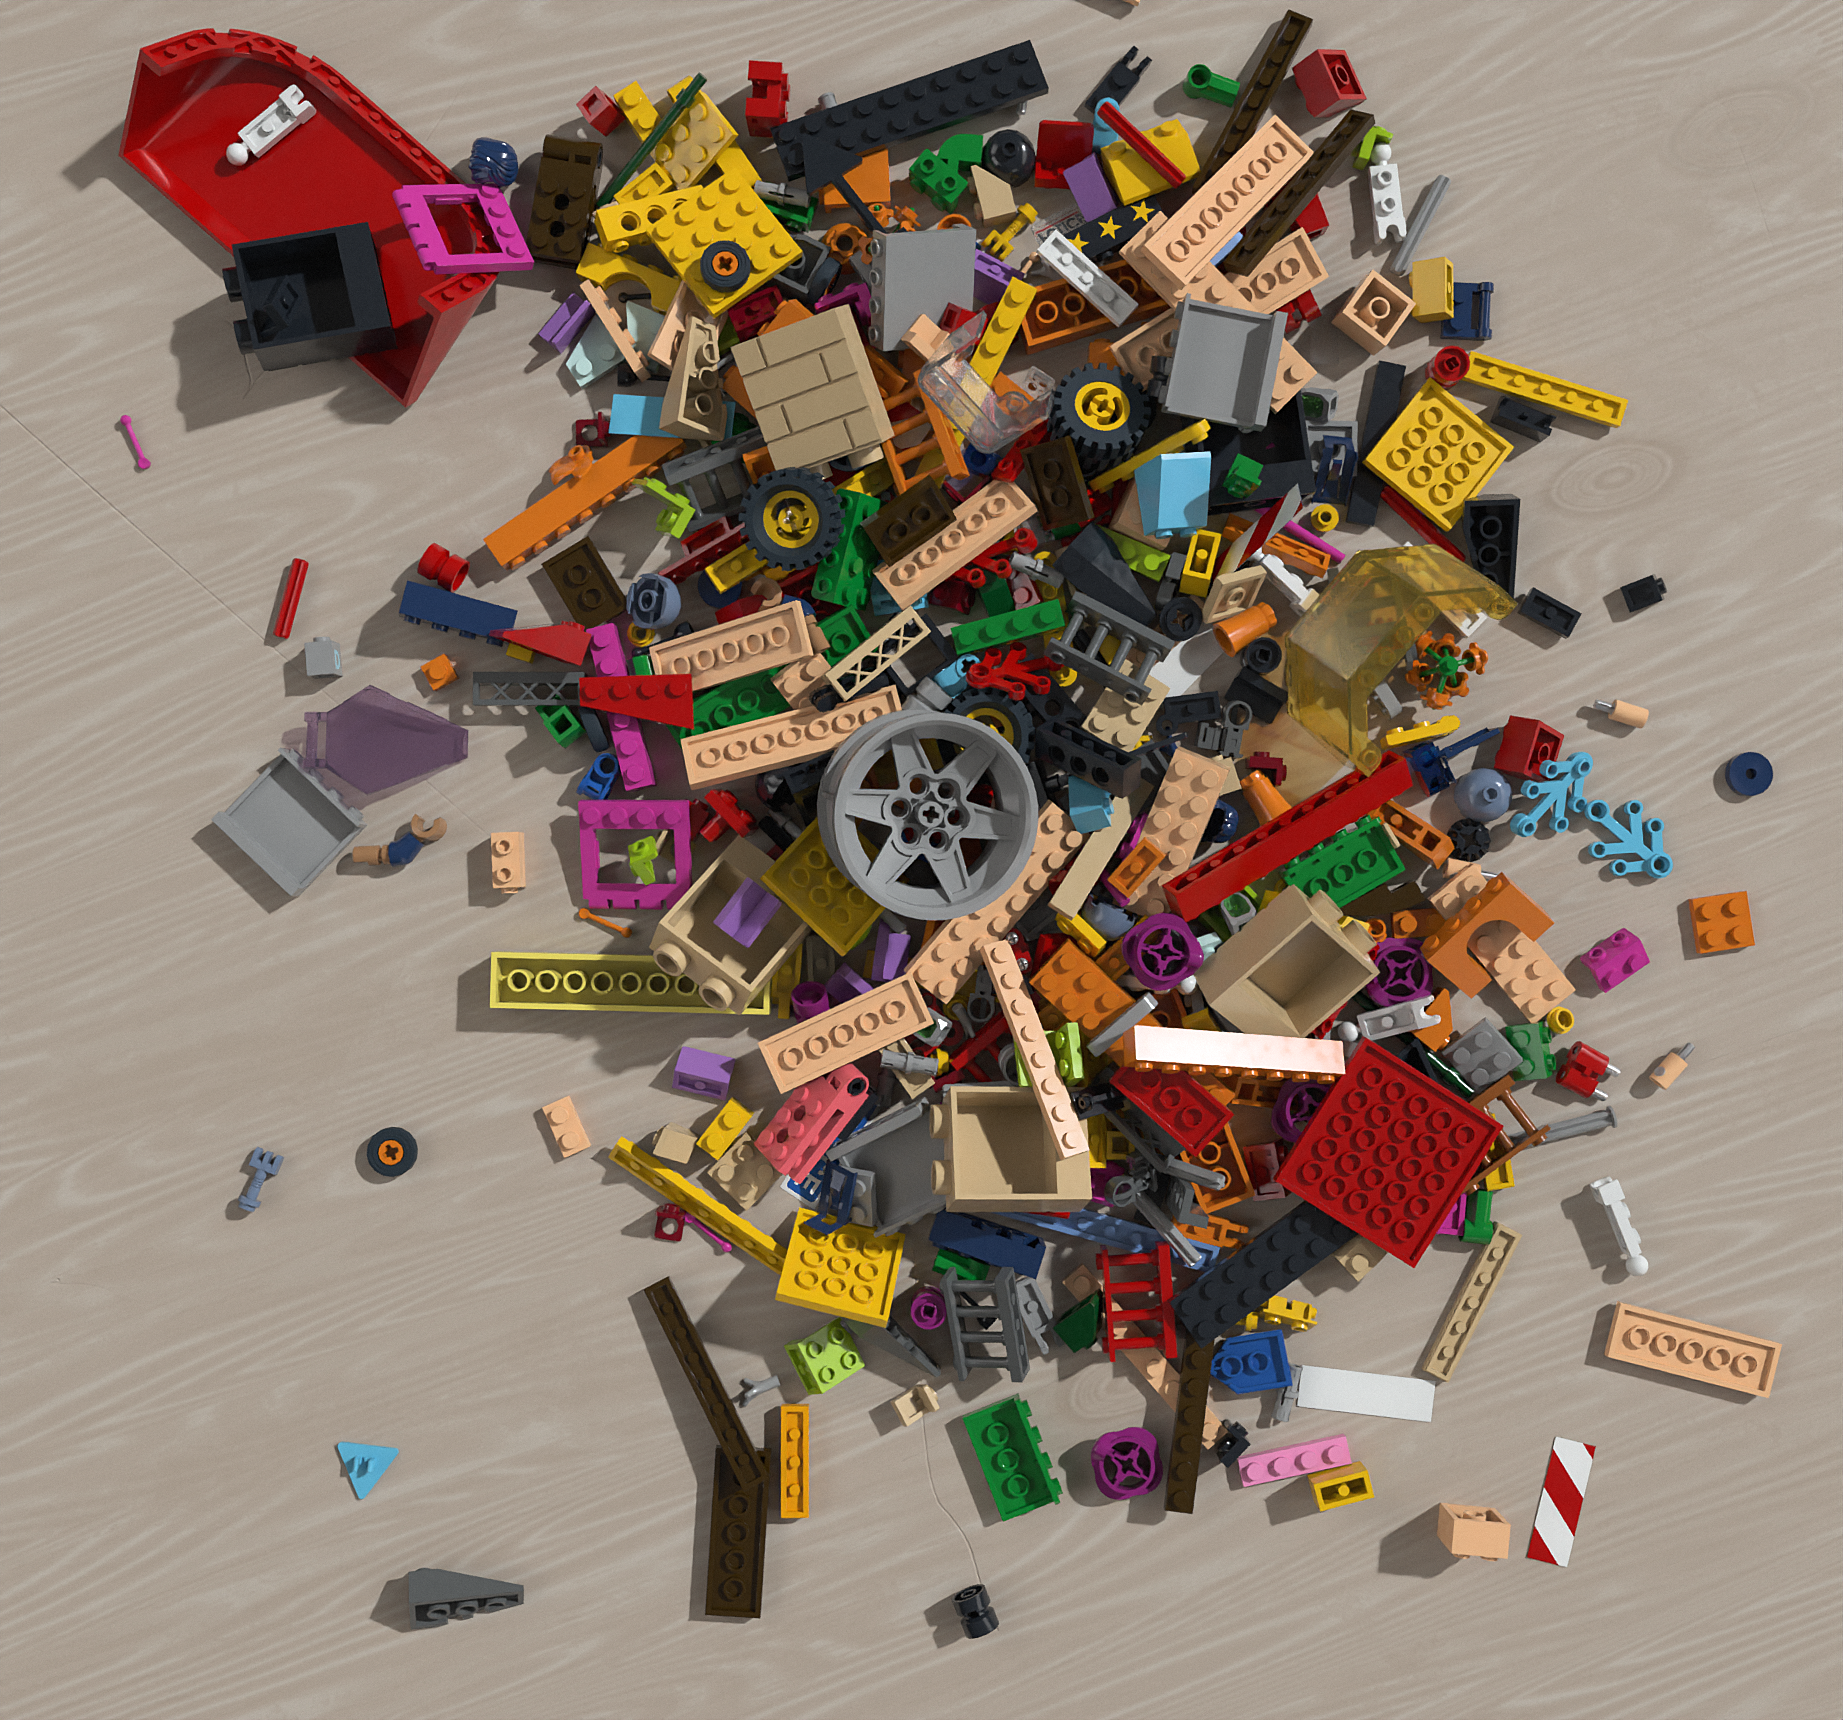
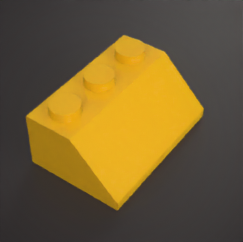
(1134, 177)

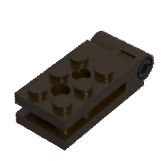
(571, 177)

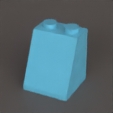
(1174, 493)

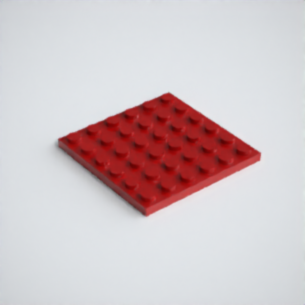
(1388, 1152)

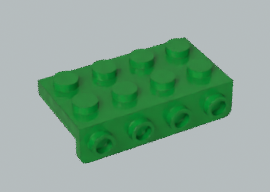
(847, 572)
(1347, 864)
(1012, 1457)

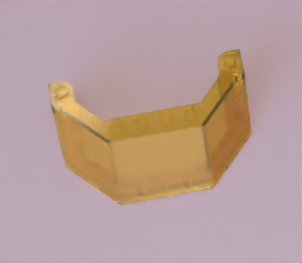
(1364, 629)

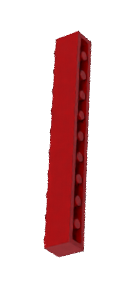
(1285, 837)

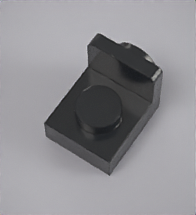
(1644, 592)
(1233, 1447)

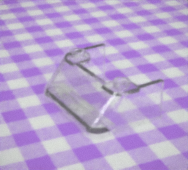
(970, 402)

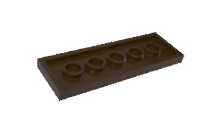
(737, 1542)

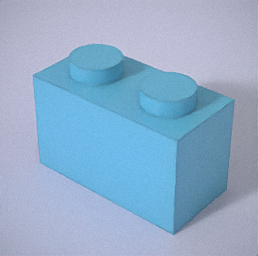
(1089, 806)

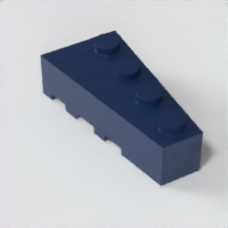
(454, 612)
(988, 1241)

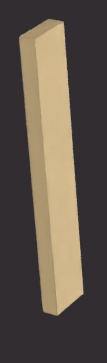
(1097, 853)
(1471, 1303)

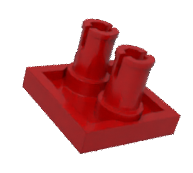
(727, 816)

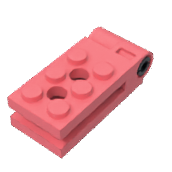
(812, 1120)

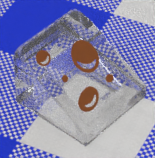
(1037, 382)

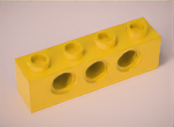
(636, 213)

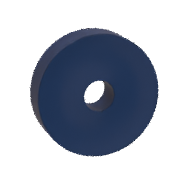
(713, 597)
(1761, 774)

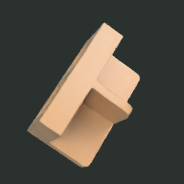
(924, 337)

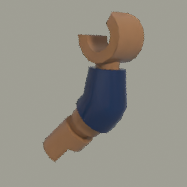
(772, 591)
(405, 848)

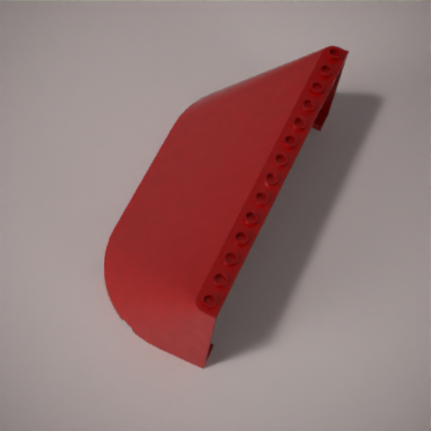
(324, 174)

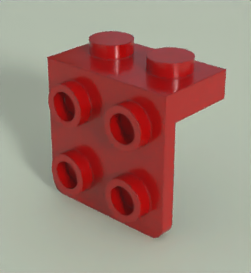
(1059, 148)

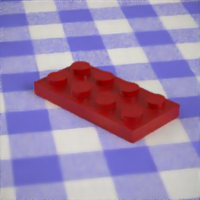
(1175, 1104)

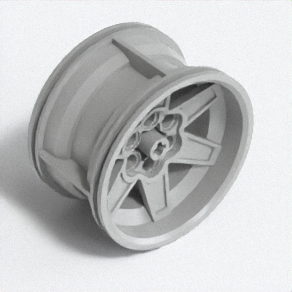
(1008, 827)

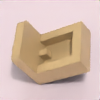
(915, 1403)

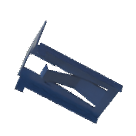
(1330, 490)
(1470, 741)
(834, 1183)

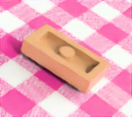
(566, 1126)

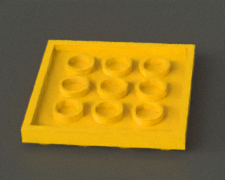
(723, 213)
(1437, 454)
(820, 892)
(841, 1271)

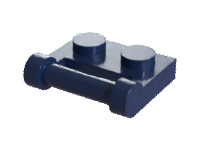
(1460, 326)

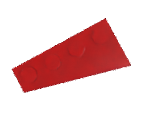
(647, 697)

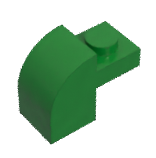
(962, 151)
(561, 723)

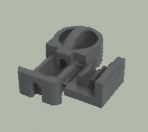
(1169, 586)
(1225, 737)
(983, 990)
(1133, 1183)

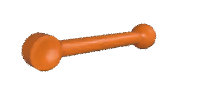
(584, 913)

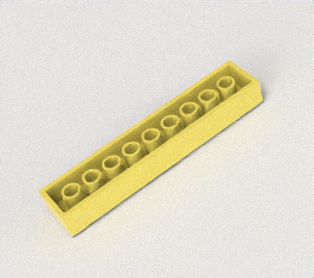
(598, 984)

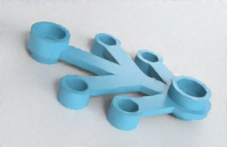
(1577, 768)
(1631, 840)

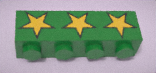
(1008, 628)

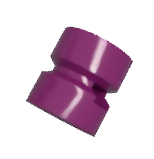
(809, 1000)
(928, 1307)

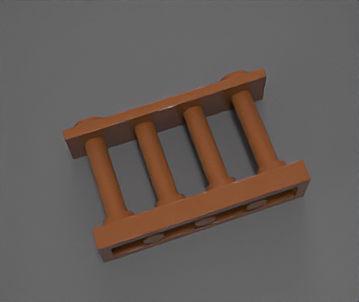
(1502, 1092)

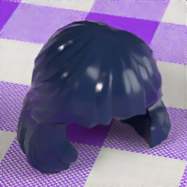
(493, 162)
(1221, 824)

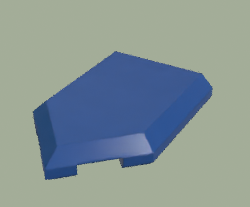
(1253, 1362)

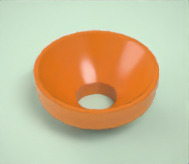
(834, 234)

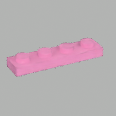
(1294, 1460)

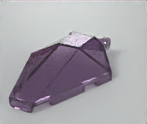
(382, 741)

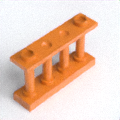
(943, 439)

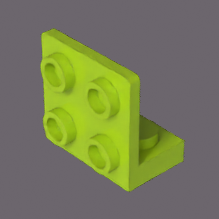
(676, 516)
(1066, 1052)
(825, 1357)

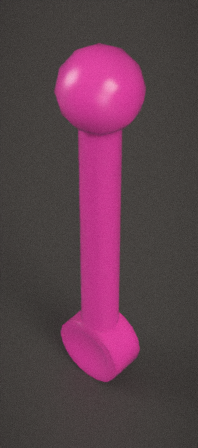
(143, 462)
(725, 1246)

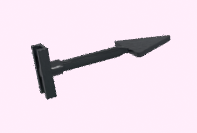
(827, 165)
(1047, 786)

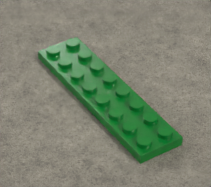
(756, 695)

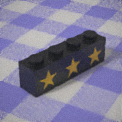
(1113, 230)

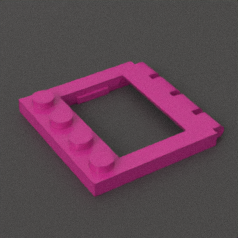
(427, 240)
(634, 815)

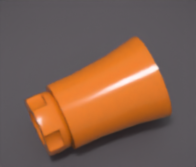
(1244, 628)
(1263, 797)

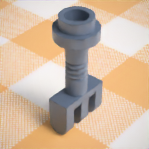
(249, 1201)

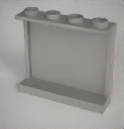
(918, 276)
(1222, 364)
(291, 822)
(902, 1160)

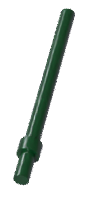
(684, 100)
(1448, 1074)

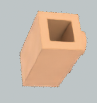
(508, 861)

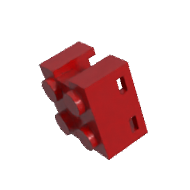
(769, 97)

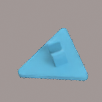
(366, 1464)

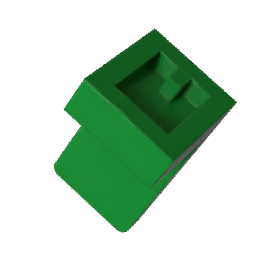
(1243, 477)

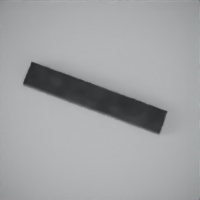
(1379, 418)

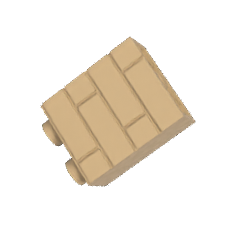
(815, 393)
(719, 964)
(1288, 966)
(1004, 1154)

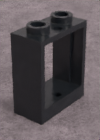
(938, 641)
(803, 782)

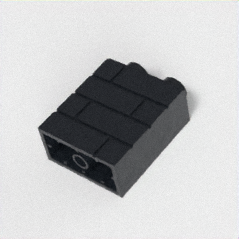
(342, 292)
(1282, 465)

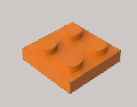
(1721, 922)

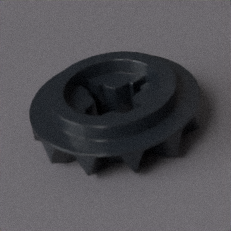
(1190, 624)
(1481, 837)

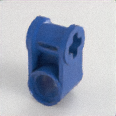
(599, 779)

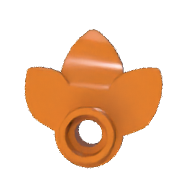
(576, 462)

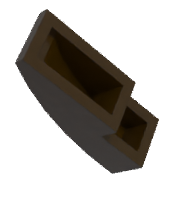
(1382, 901)

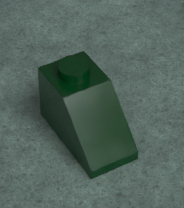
(995, 594)
(1081, 1322)

